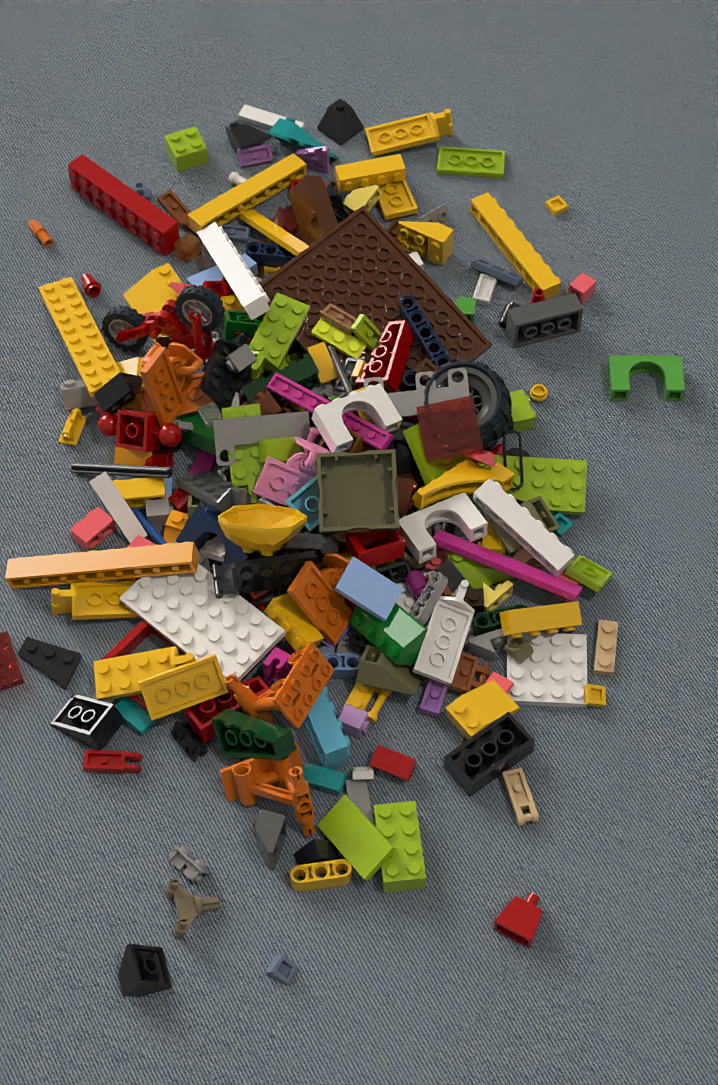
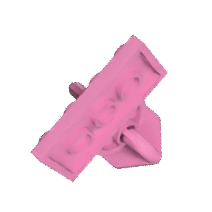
(281, 479)

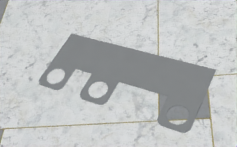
(407, 401)
(250, 429)

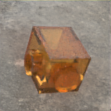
(188, 247)

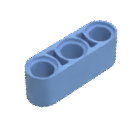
(341, 662)

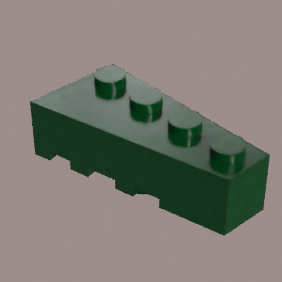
(302, 372)
(251, 737)

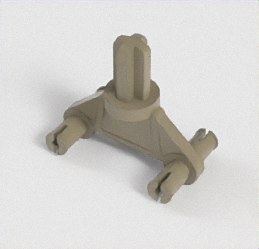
(188, 906)

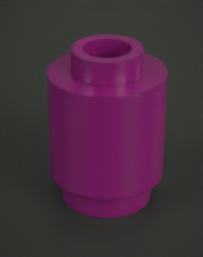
(416, 582)

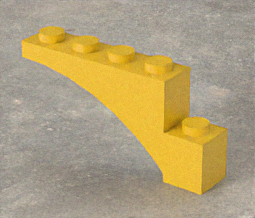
(462, 478)

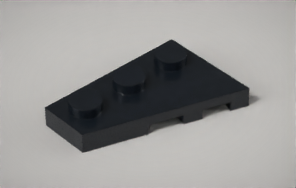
(54, 661)

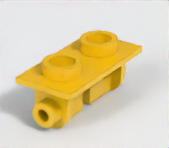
(73, 427)

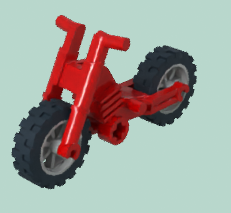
(177, 320)

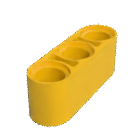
(328, 868)

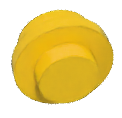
(538, 392)

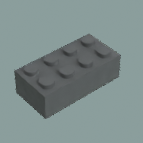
(544, 320)

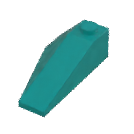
(289, 132)

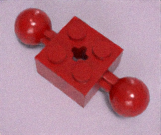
(139, 430)

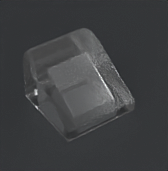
(209, 413)

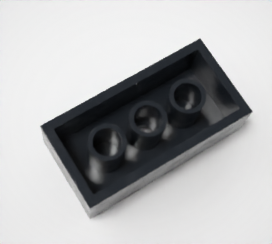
(489, 754)

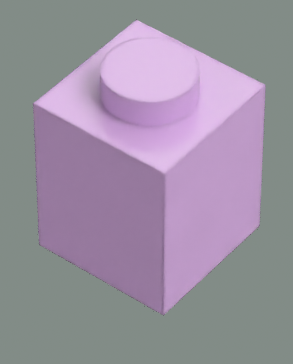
(354, 721)

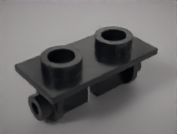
(184, 735)

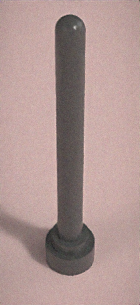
(340, 371)

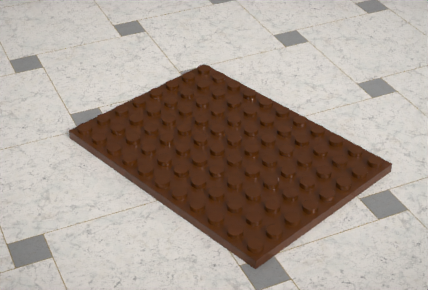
(368, 274)

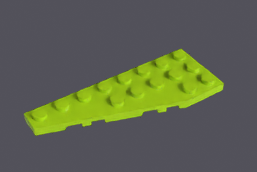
(556, 480)

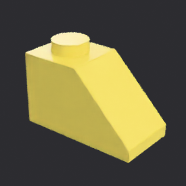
(362, 197)

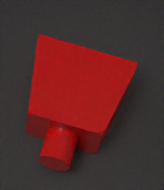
(520, 919)

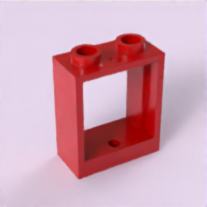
(379, 554)

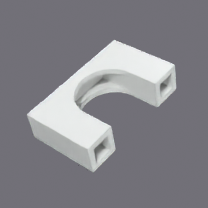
(371, 400)
(454, 510)

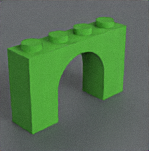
(666, 368)

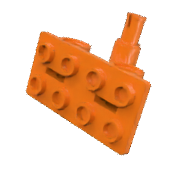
(290, 695)
(258, 776)

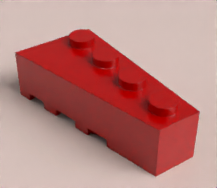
(389, 357)
(200, 715)

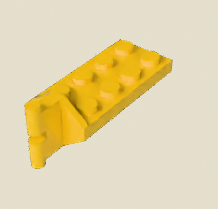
(409, 132)
(92, 600)
(120, 675)

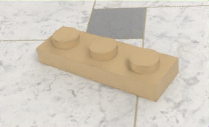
(605, 648)

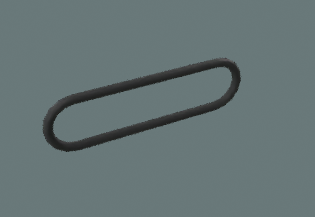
(520, 453)

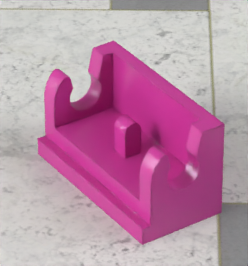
(276, 666)

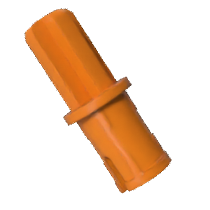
(40, 233)

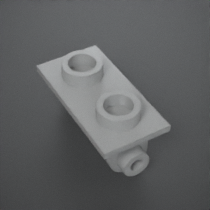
(437, 215)
(183, 857)

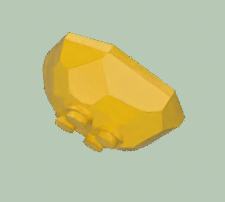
(261, 526)

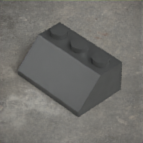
(309, 541)

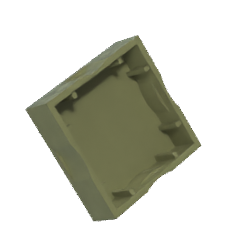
(358, 492)

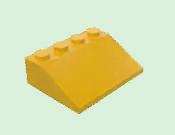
(153, 291)

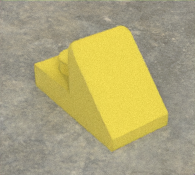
(496, 597)

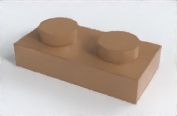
(338, 318)

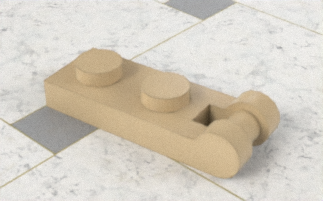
(520, 796)

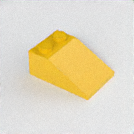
(480, 708)

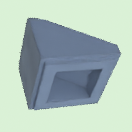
(281, 969)

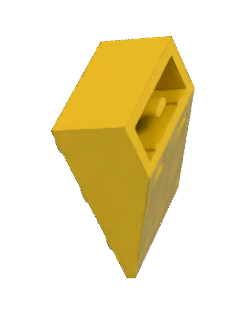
(428, 239)

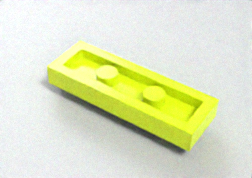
(338, 339)

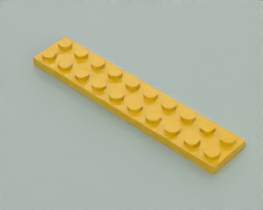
(79, 333)

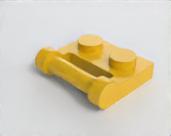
(361, 697)

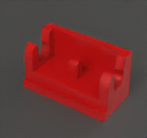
(393, 763)

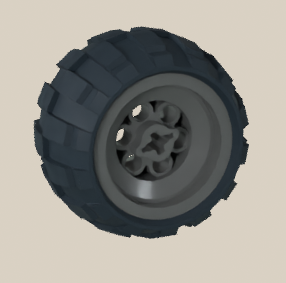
(487, 390)

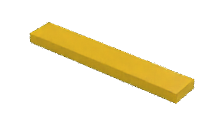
(273, 231)

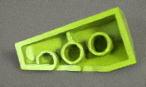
(478, 573)

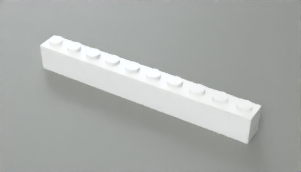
(235, 270)

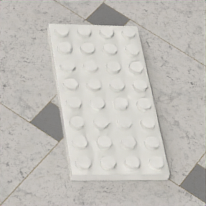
(199, 623)

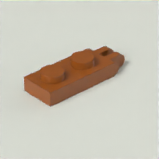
(174, 208)

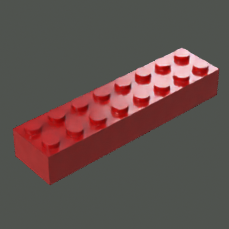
(123, 205)

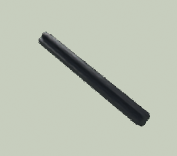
(122, 470)

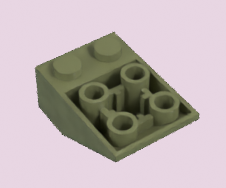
(538, 511)
(380, 671)

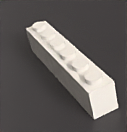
(523, 527)

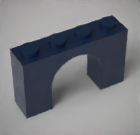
(204, 523)

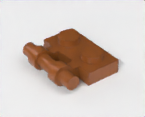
(465, 672)

